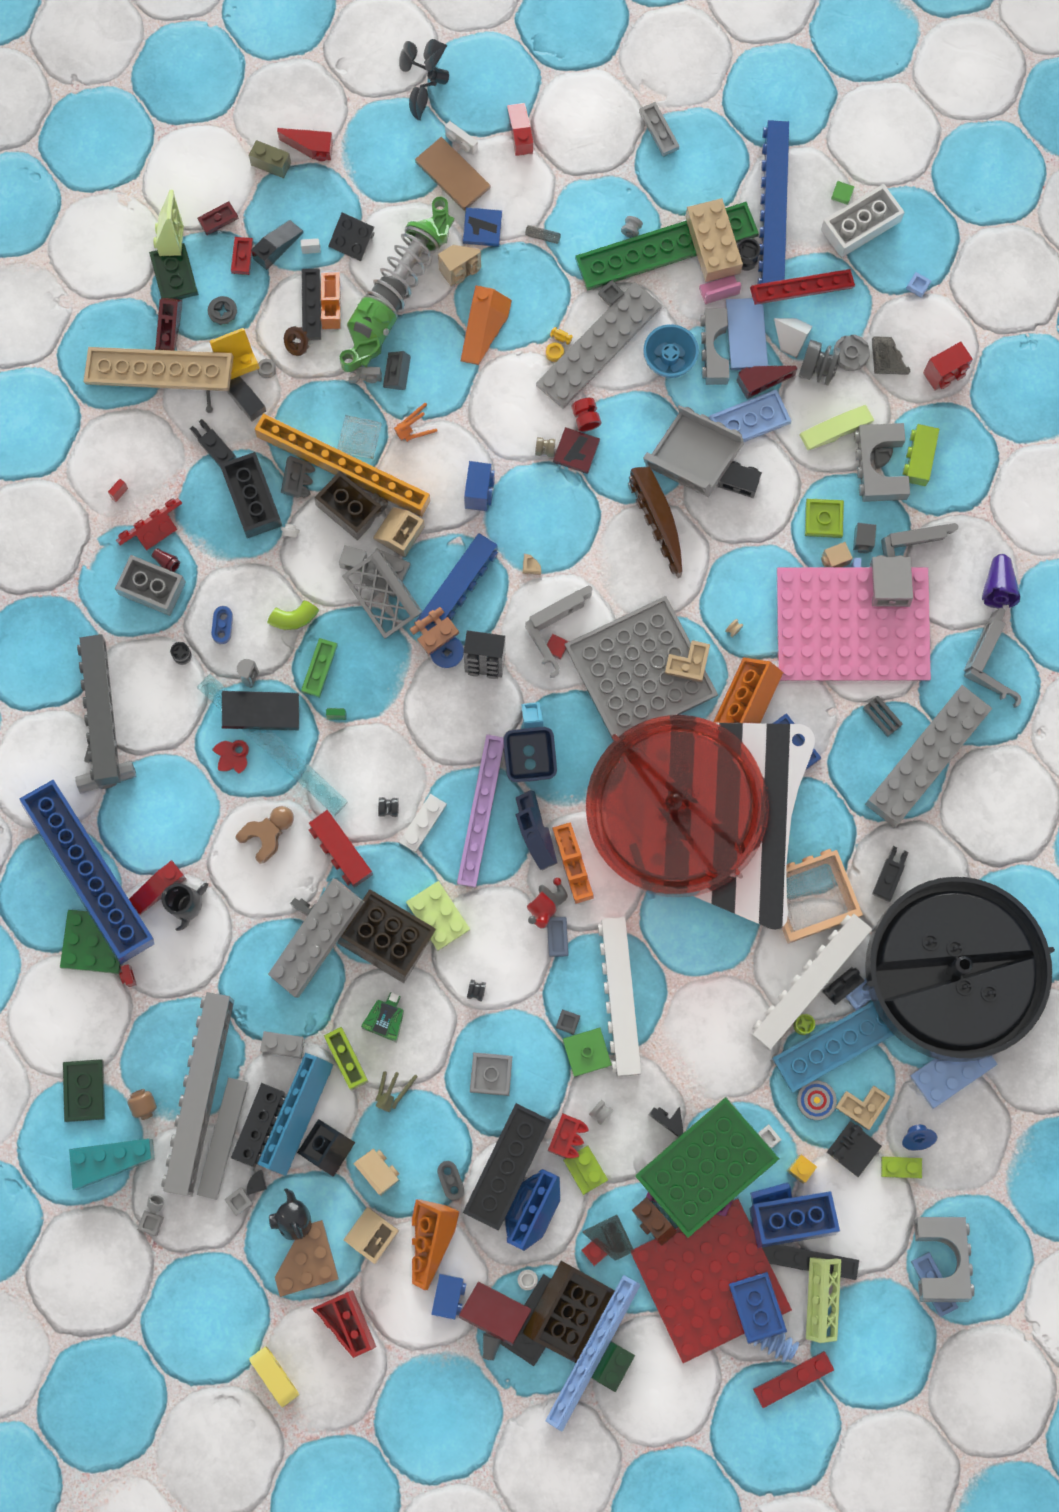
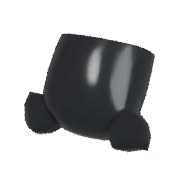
(184, 903)
(291, 1218)

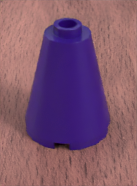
(1001, 584)

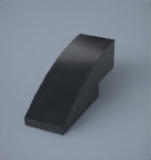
(246, 398)

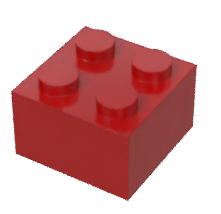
(948, 366)

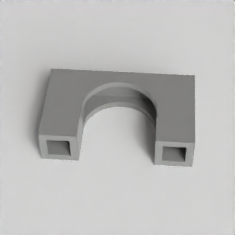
(873, 485)
(954, 1233)

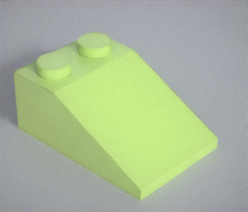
(169, 228)

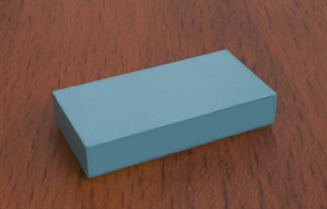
(532, 715)

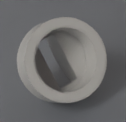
(155, 1203)

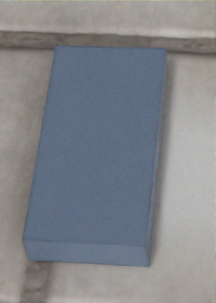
(557, 937)

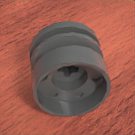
(819, 362)

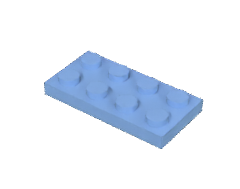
(945, 1078)

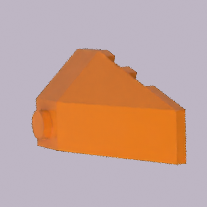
(486, 317)
(433, 1232)

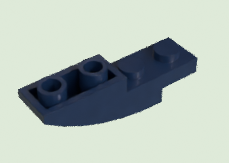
(533, 831)

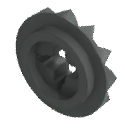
(217, 304)

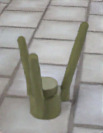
(386, 1101)

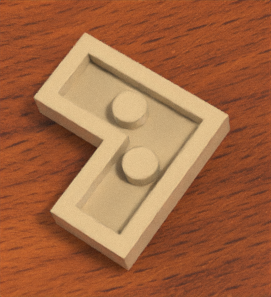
(690, 667)
(863, 1112)

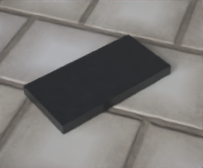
(260, 710)
(523, 1345)

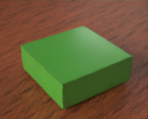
(842, 192)

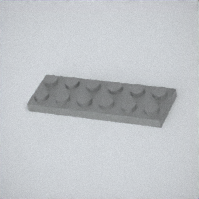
(316, 938)

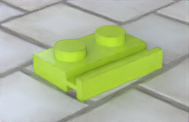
(586, 1170)

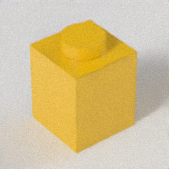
(801, 1168)

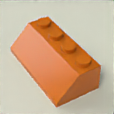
(749, 692)

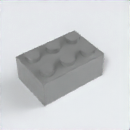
(150, 585)

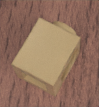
(836, 556)

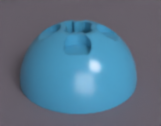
(671, 342)

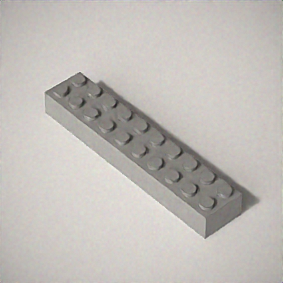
(198, 1094)

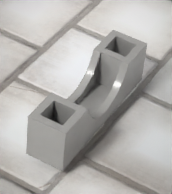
(716, 367)

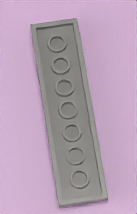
(598, 345)

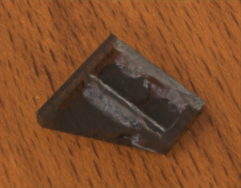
(887, 357)
(610, 1237)

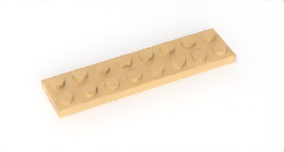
(158, 368)

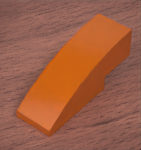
(330, 300)

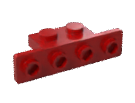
(153, 528)

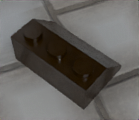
(348, 505)

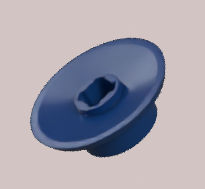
(453, 659)
(919, 1138)

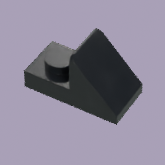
(673, 1124)

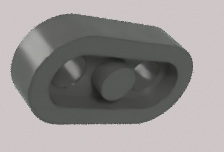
(451, 1180)

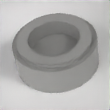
(267, 368)

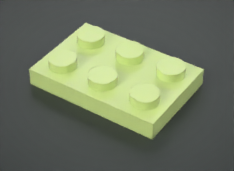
(439, 911)

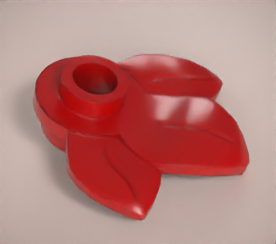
(229, 757)

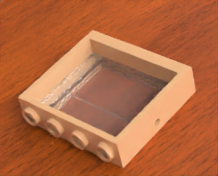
(817, 896)

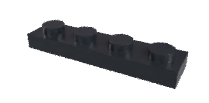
(311, 303)

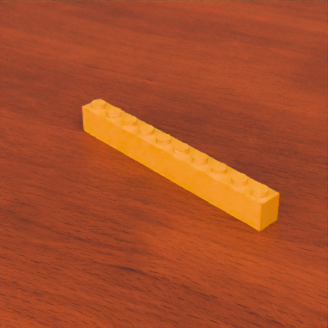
(334, 460)

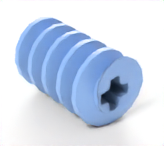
(780, 1346)

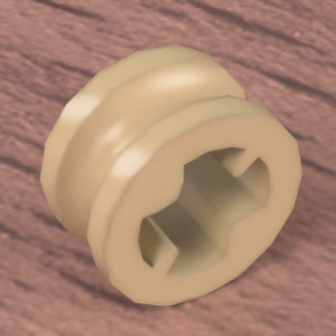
(734, 628)

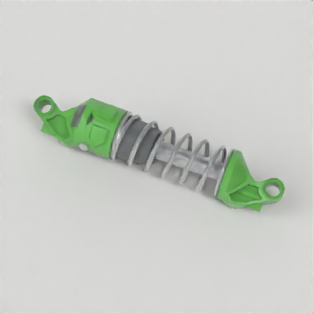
(379, 309)

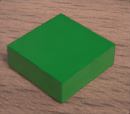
(336, 714)

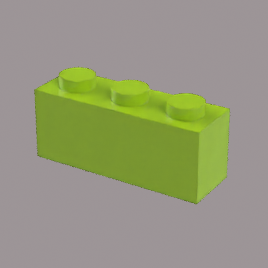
(921, 454)
(346, 1058)

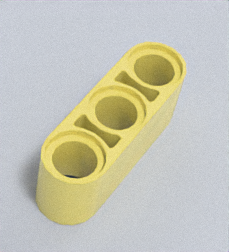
(274, 1376)

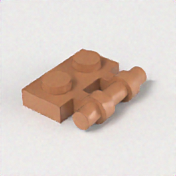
(436, 636)

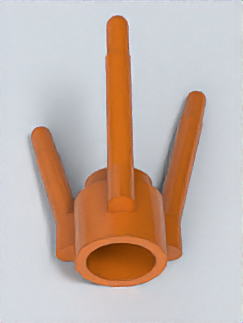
(404, 429)

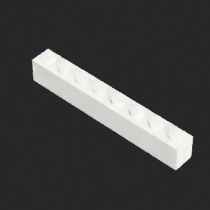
(811, 982)
(621, 997)

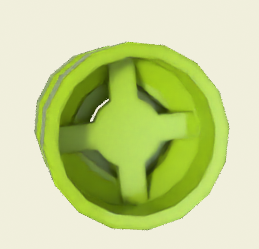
(806, 1026)

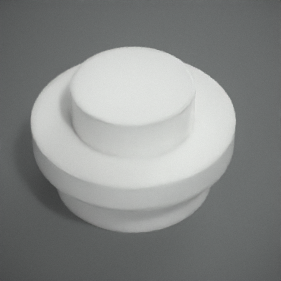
(290, 530)
(527, 1279)

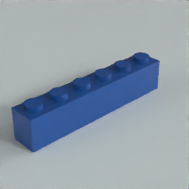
(462, 578)

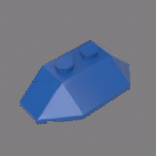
(532, 1209)

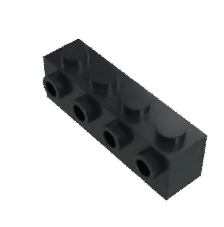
(258, 1125)

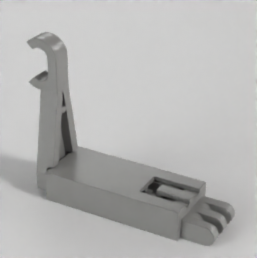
(915, 537)
(551, 615)
(981, 654)

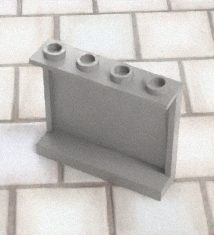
(695, 451)

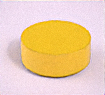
(554, 351)

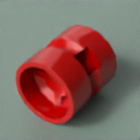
(586, 414)

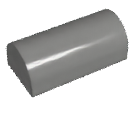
(248, 672)

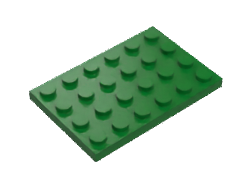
(707, 1167)

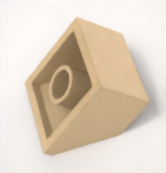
(377, 1171)

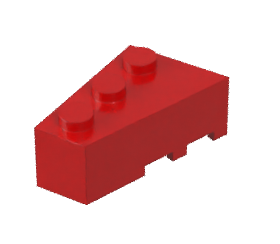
(347, 1322)

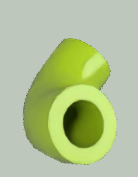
(293, 619)

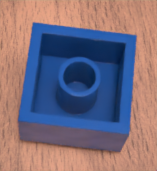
(479, 486)

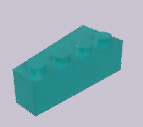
(106, 1160)

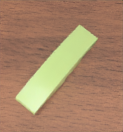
(836, 427)

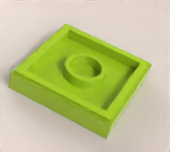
(824, 518)

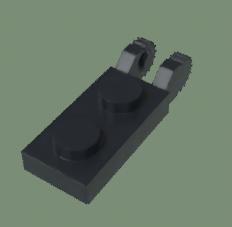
(213, 444)
(889, 876)

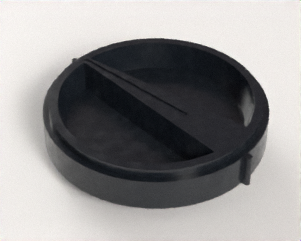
(958, 969)

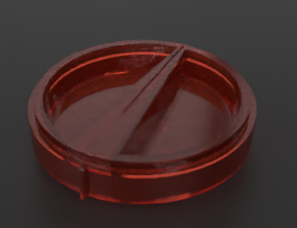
(677, 806)

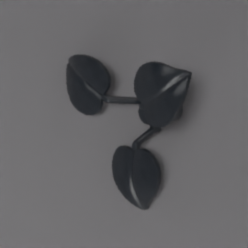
(432, 54)

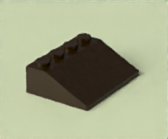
(387, 936)
(568, 1311)

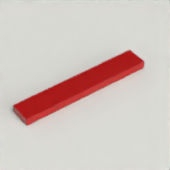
(802, 286)

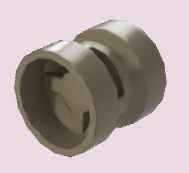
(549, 447)

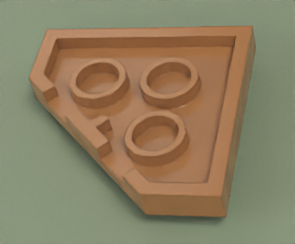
(307, 1263)

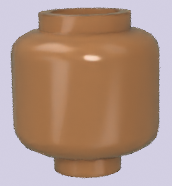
(141, 1104)

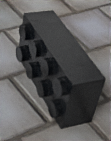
(251, 495)
(484, 654)

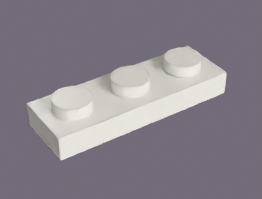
(422, 823)

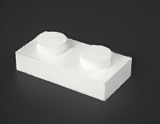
(465, 141)

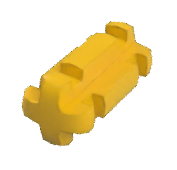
(561, 335)

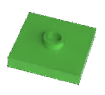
(587, 1052)

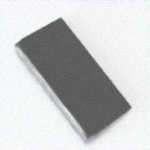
(397, 370)

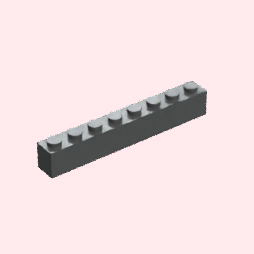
(99, 710)

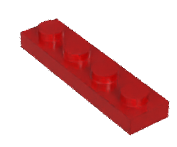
(793, 1379)

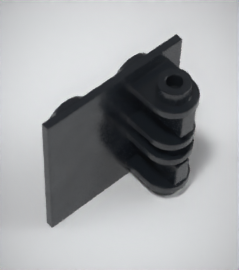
(351, 236)
(854, 1149)

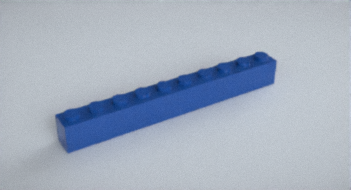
(774, 201)

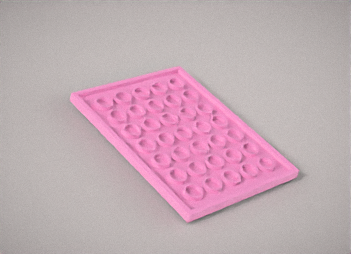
(837, 635)

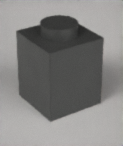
(864, 537)

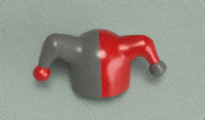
(546, 904)

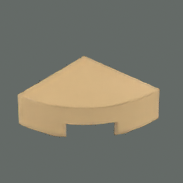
(530, 565)

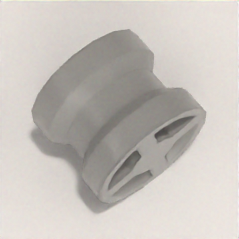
(631, 226)
(601, 1112)

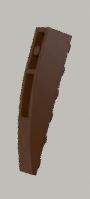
(657, 514)

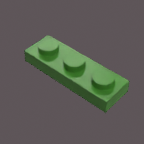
(319, 667)

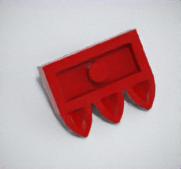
(566, 1136)

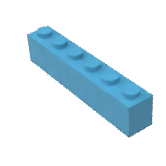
(295, 1114)

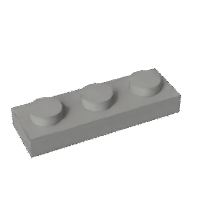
(659, 129)

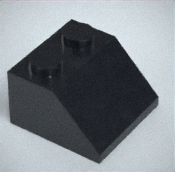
(326, 1147)

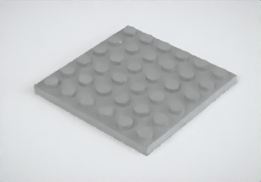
(627, 665)

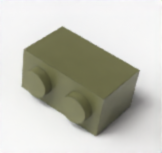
(269, 159)

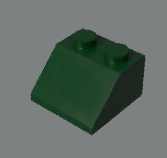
(613, 1366)

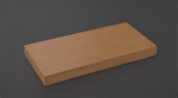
(452, 173)

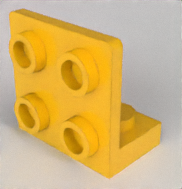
(237, 344)

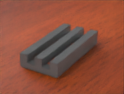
(878, 700)

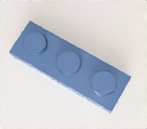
(926, 1268)

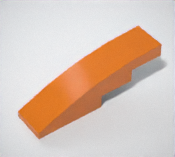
(573, 863)

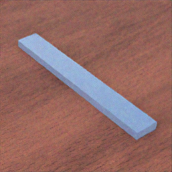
(592, 1353)

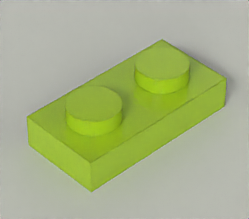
(901, 1167)

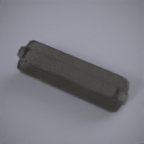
(542, 234)

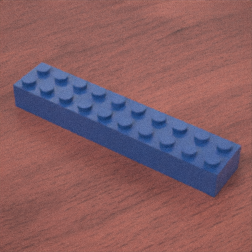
(87, 871)

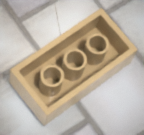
(713, 240)

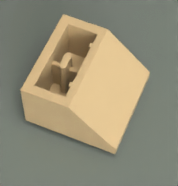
(458, 263)
(399, 530)
(371, 1235)

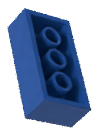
(794, 1219)

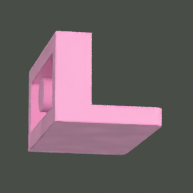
(720, 289)

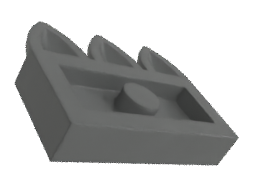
(295, 477)

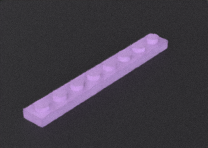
(481, 811)

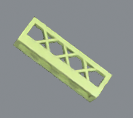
(820, 1300)

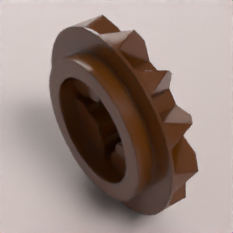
(296, 348)

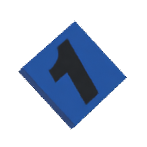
(482, 227)

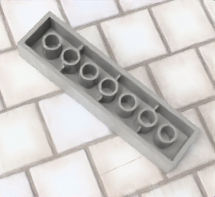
(928, 756)

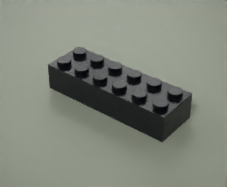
(507, 1166)

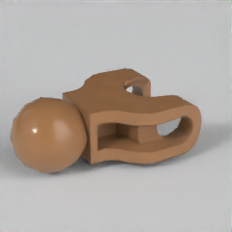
(268, 832)

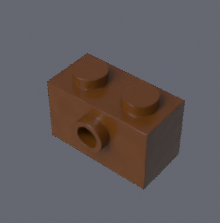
(653, 1221)

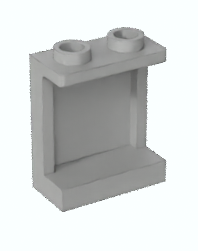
(892, 581)

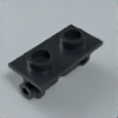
(843, 985)

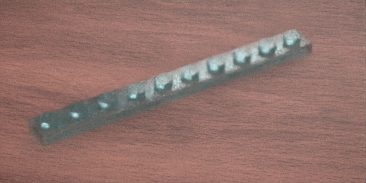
(282, 754)

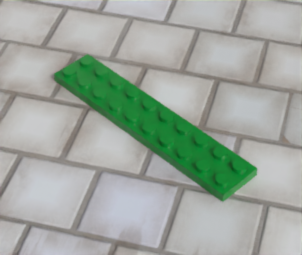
(653, 250)

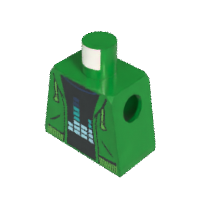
(385, 1018)

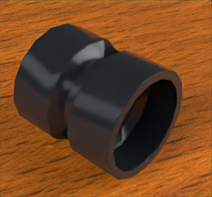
(749, 252)

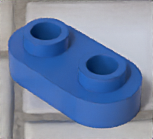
(222, 626)

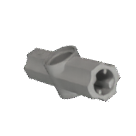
(85, 783)

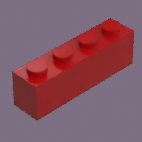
(340, 848)

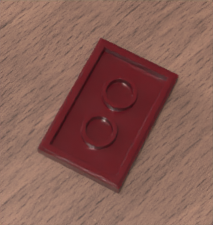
(495, 1313)

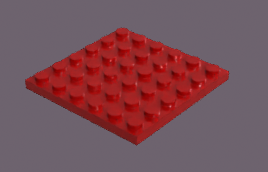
(693, 1278)

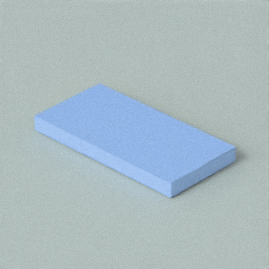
(746, 334)
(755, 416)

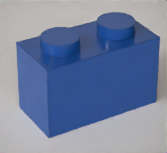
(447, 1296)

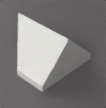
(791, 334)

